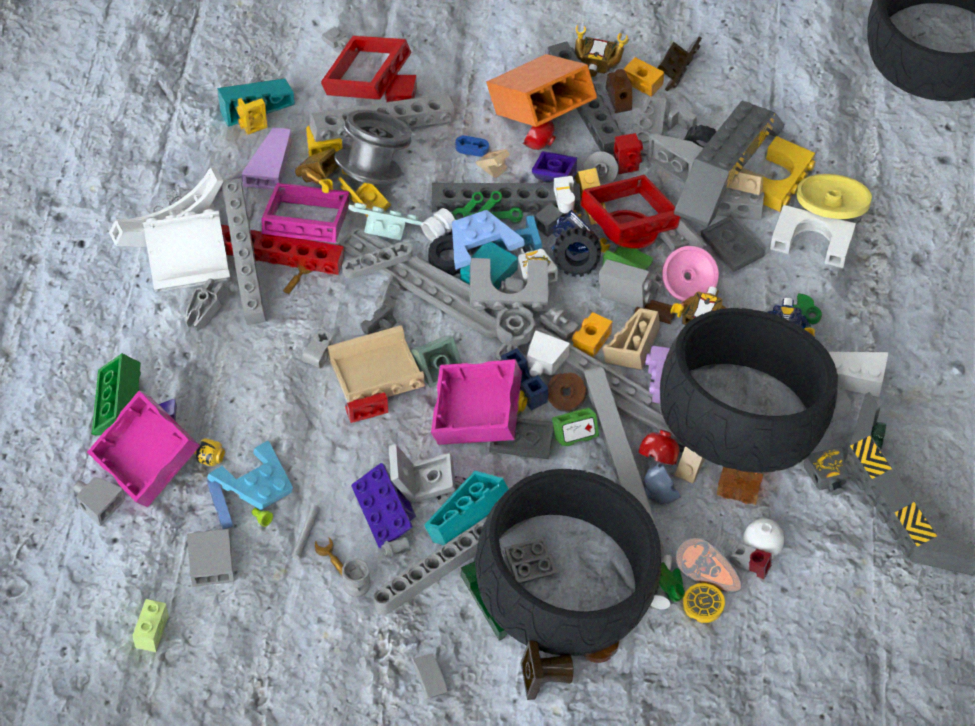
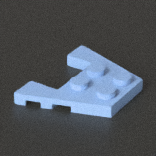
(479, 230)

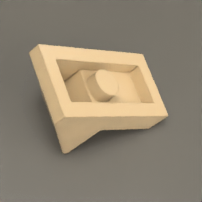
(494, 162)

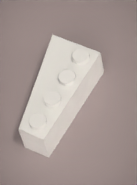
(860, 371)

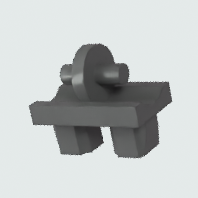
(382, 320)

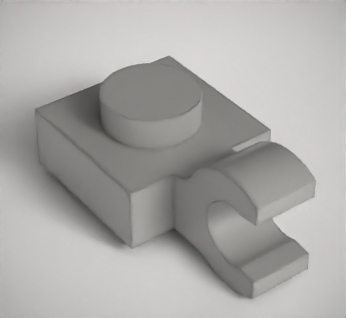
(335, 38)

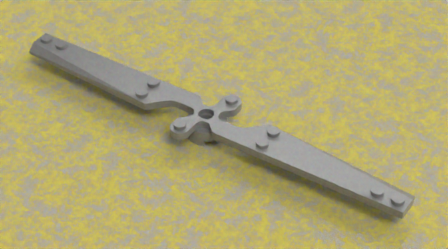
(511, 326)

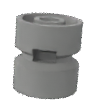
(356, 577)

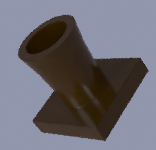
(539, 670)

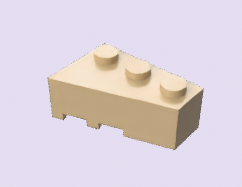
(634, 341)

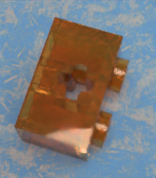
(740, 485)

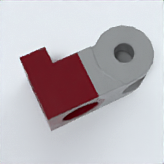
(752, 559)

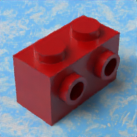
(627, 153)

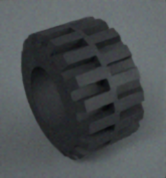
(572, 266)

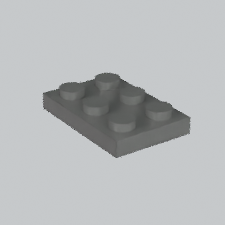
(732, 243)
(531, 439)

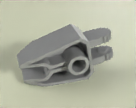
(204, 304)

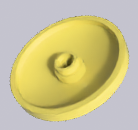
(834, 196)

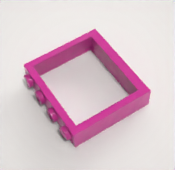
(305, 228)

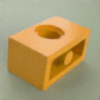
(644, 76)
(593, 334)

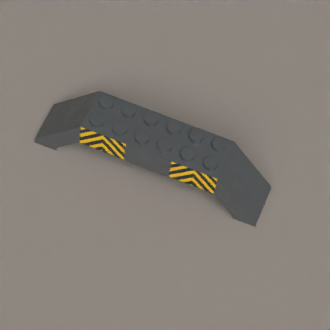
(724, 159)
(896, 505)

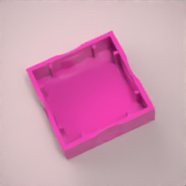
(476, 402)
(143, 449)

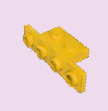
(367, 195)

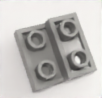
(530, 560)

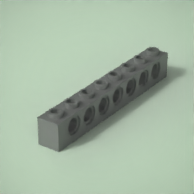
(594, 113)
(526, 196)

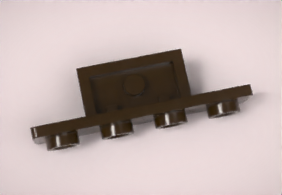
(675, 60)

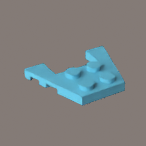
(260, 486)

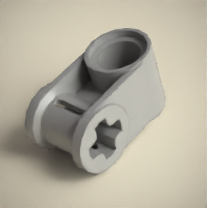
(317, 351)

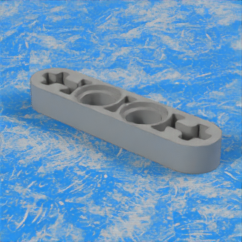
(376, 258)

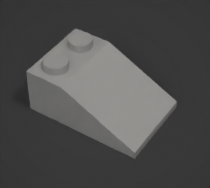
(672, 155)

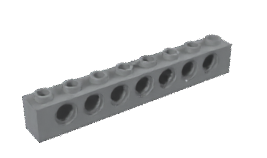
(412, 112)
(243, 252)

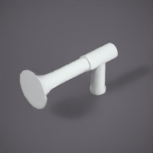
(660, 600)

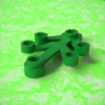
(487, 206)

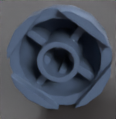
(660, 485)

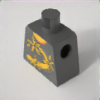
(827, 469)

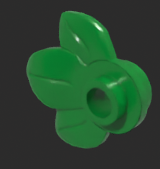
(807, 307)
(672, 583)

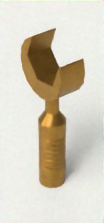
(293, 282)
(324, 551)

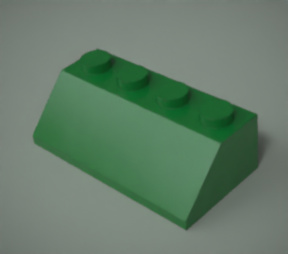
(114, 390)

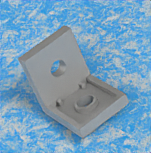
(414, 479)

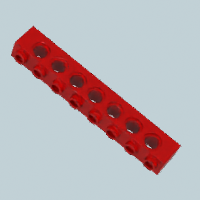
(292, 251)

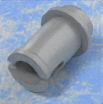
(394, 546)

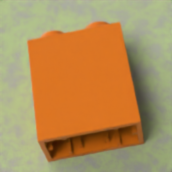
(541, 89)

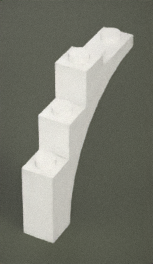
(131, 231)

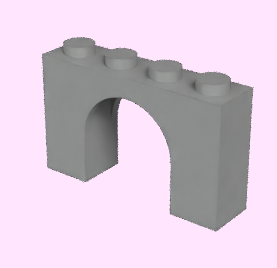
(485, 295)

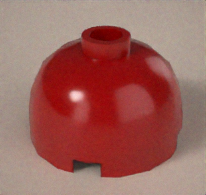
(540, 136)
(661, 447)

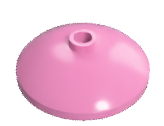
(697, 264)

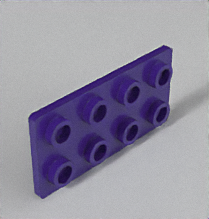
(383, 505)

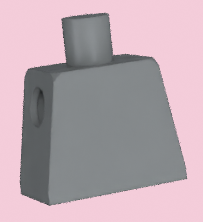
(99, 498)

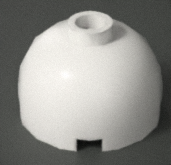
(765, 536)

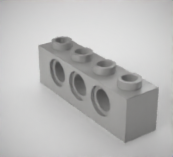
(741, 204)

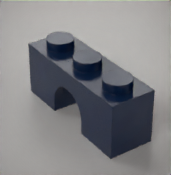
(533, 387)

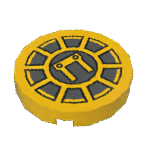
(703, 602)

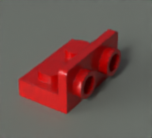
(367, 407)

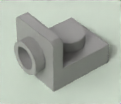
(682, 117)

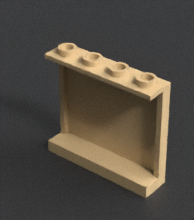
(375, 365)

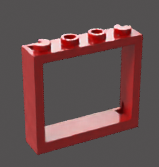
(398, 54)
(636, 229)

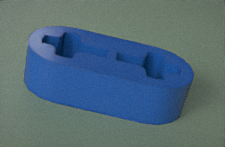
(471, 145)

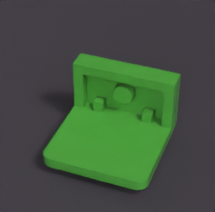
(629, 257)

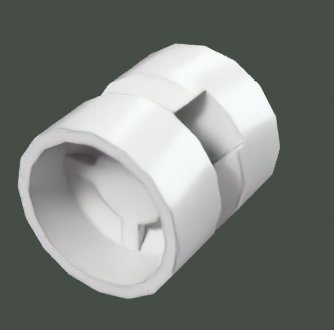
(438, 225)

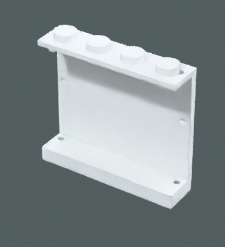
(186, 250)

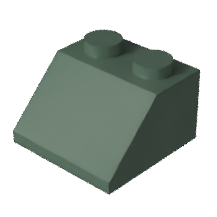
(433, 354)

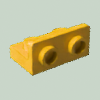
(252, 115)

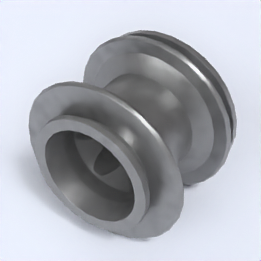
(373, 146)

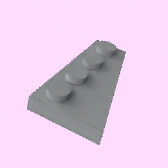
(650, 121)

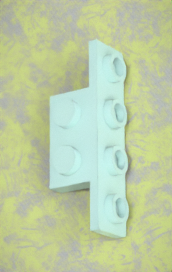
(385, 223)

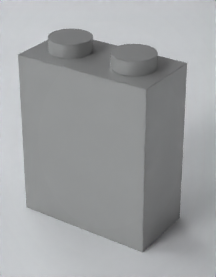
(625, 284)
(210, 557)

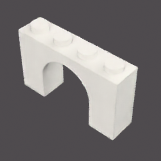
(795, 220)

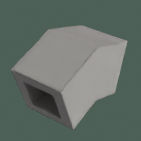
(657, 282)

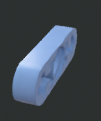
(220, 504)

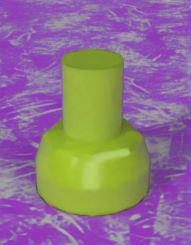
(263, 517)

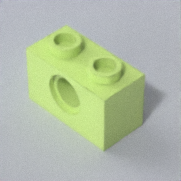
(150, 625)

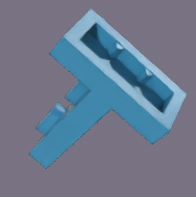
(529, 234)

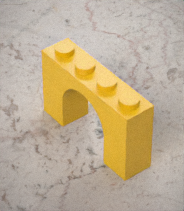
(796, 161)

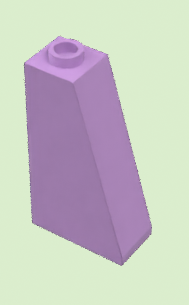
(269, 161)

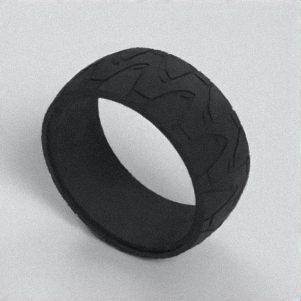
(915, 67)
(736, 436)
(594, 501)

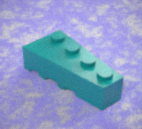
(275, 93)
(466, 507)

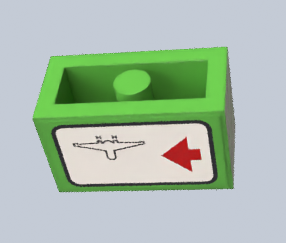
(575, 426)

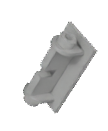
(388, 290)

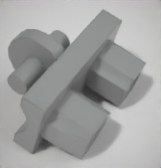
(560, 323)

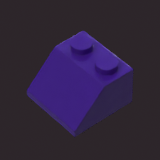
(553, 166)

